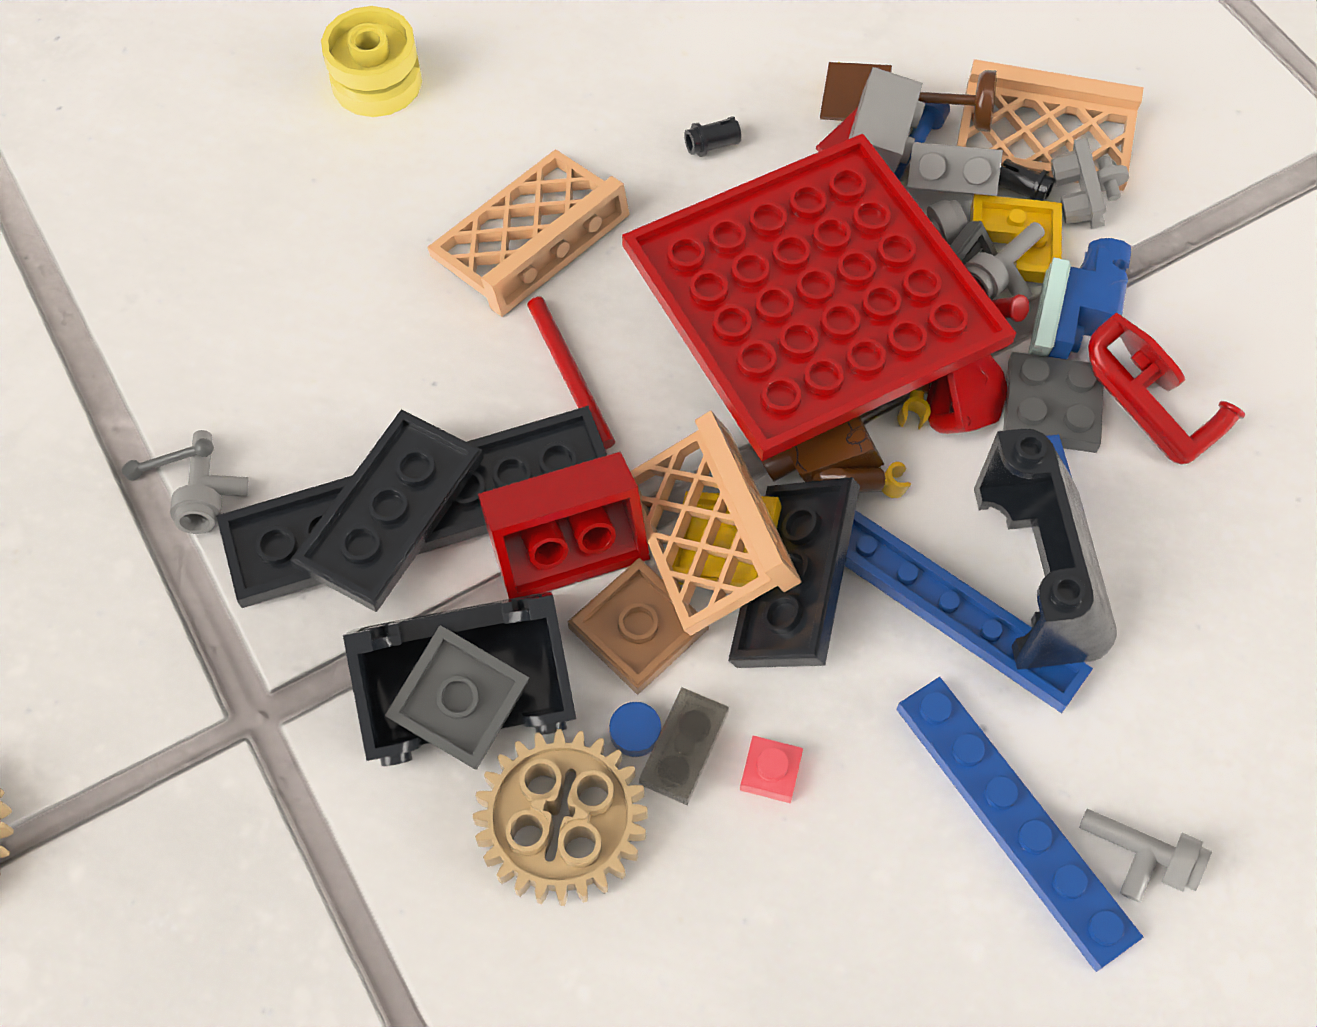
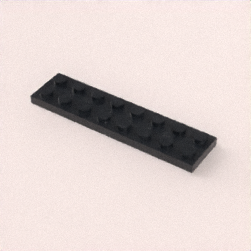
(269, 533)

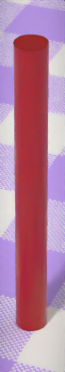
(568, 366)

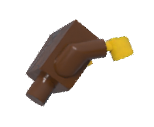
(839, 454)

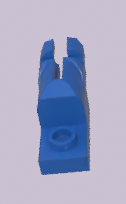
(1092, 294)

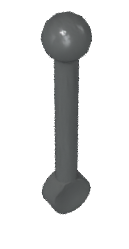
(133, 469)

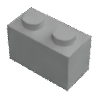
(886, 114)
(954, 169)

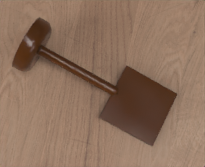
(847, 80)

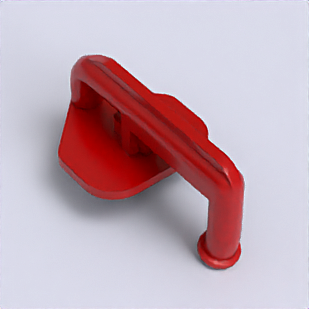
(975, 389)
(1140, 403)

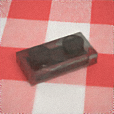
(684, 746)

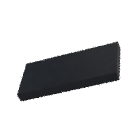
(387, 510)
(798, 624)

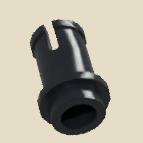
(706, 137)
(1026, 181)

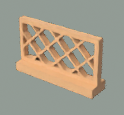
(1052, 96)
(550, 245)
(747, 513)

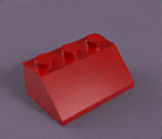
(566, 525)

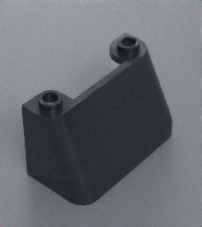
(1035, 490)
(514, 630)

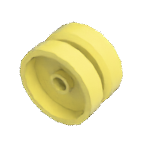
(372, 61)

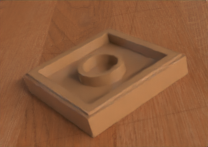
(634, 626)

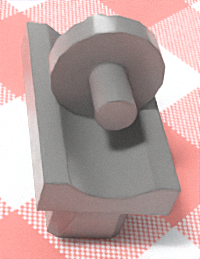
(1080, 167)

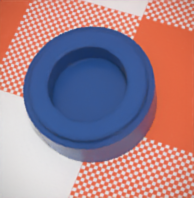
(635, 729)

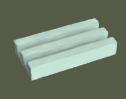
(1049, 307)

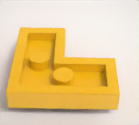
(1008, 217)

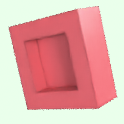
(771, 769)

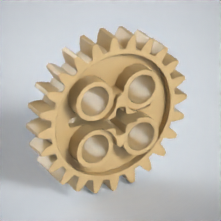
(515, 807)

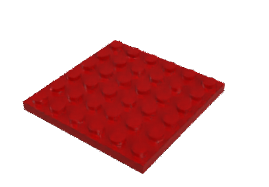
(815, 294)

